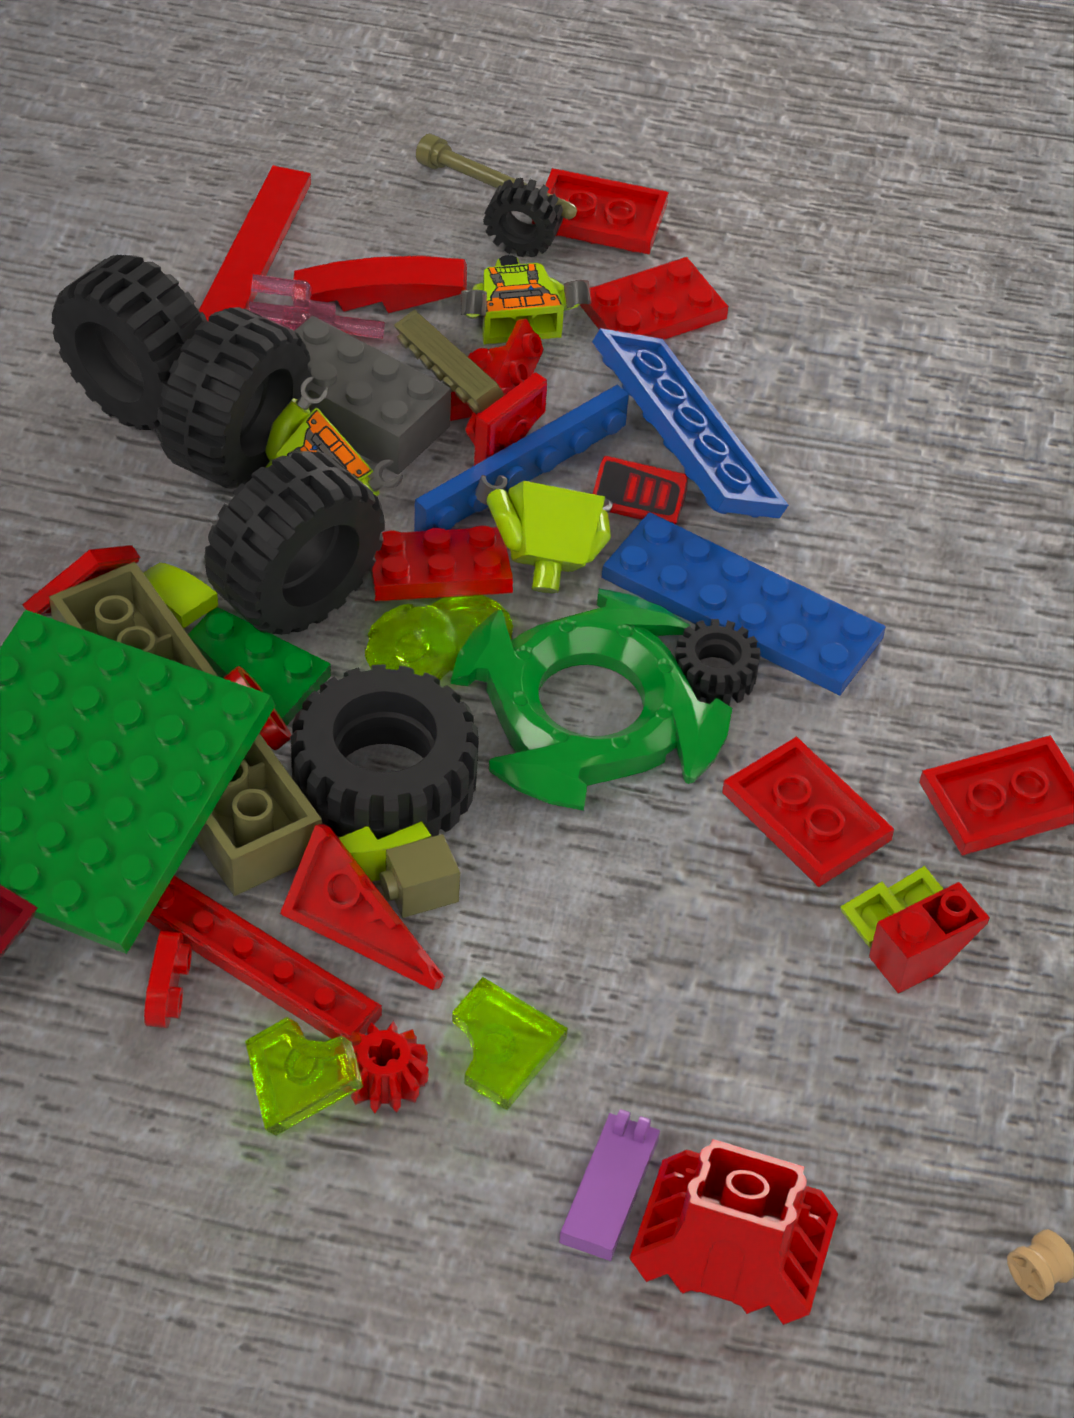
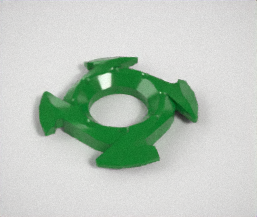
(617, 636)

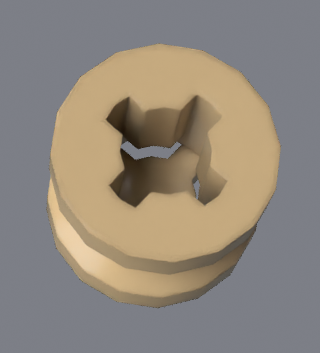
(1042, 1264)

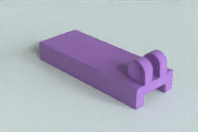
(610, 1185)

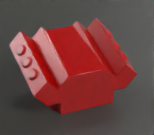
(736, 1229)

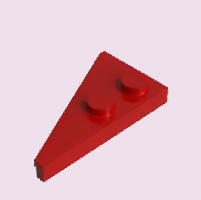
(344, 905)

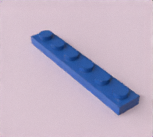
(524, 459)

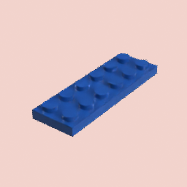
(689, 425)
(710, 582)

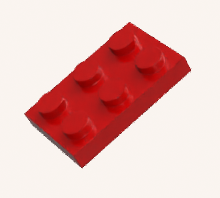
(609, 210)
(657, 302)
(441, 564)
(1002, 794)
(808, 811)

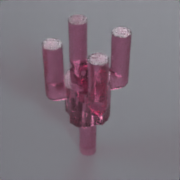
(303, 308)

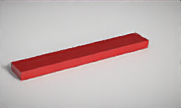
(257, 239)
(264, 962)

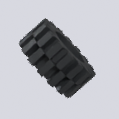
(531, 202)
(724, 644)

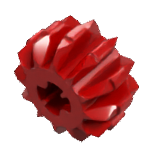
(389, 1066)

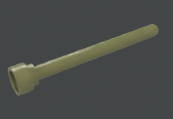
(436, 153)

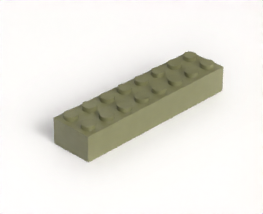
(262, 815)

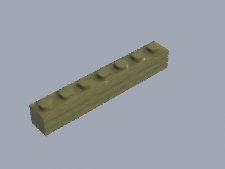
(447, 362)

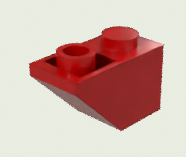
(926, 936)

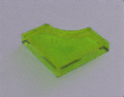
(507, 1041)
(299, 1074)

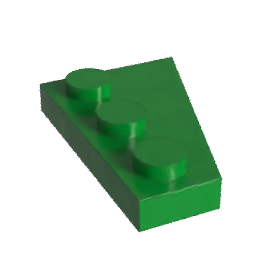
(273, 663)

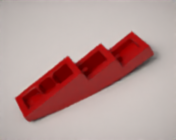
(394, 280)

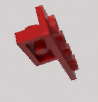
(505, 365)

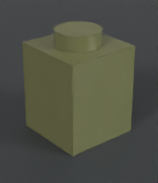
(421, 876)

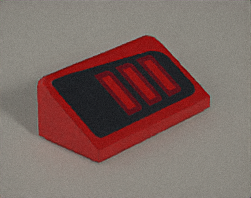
(641, 489)

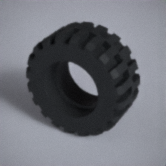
(122, 333)
(229, 393)
(294, 542)
(393, 710)

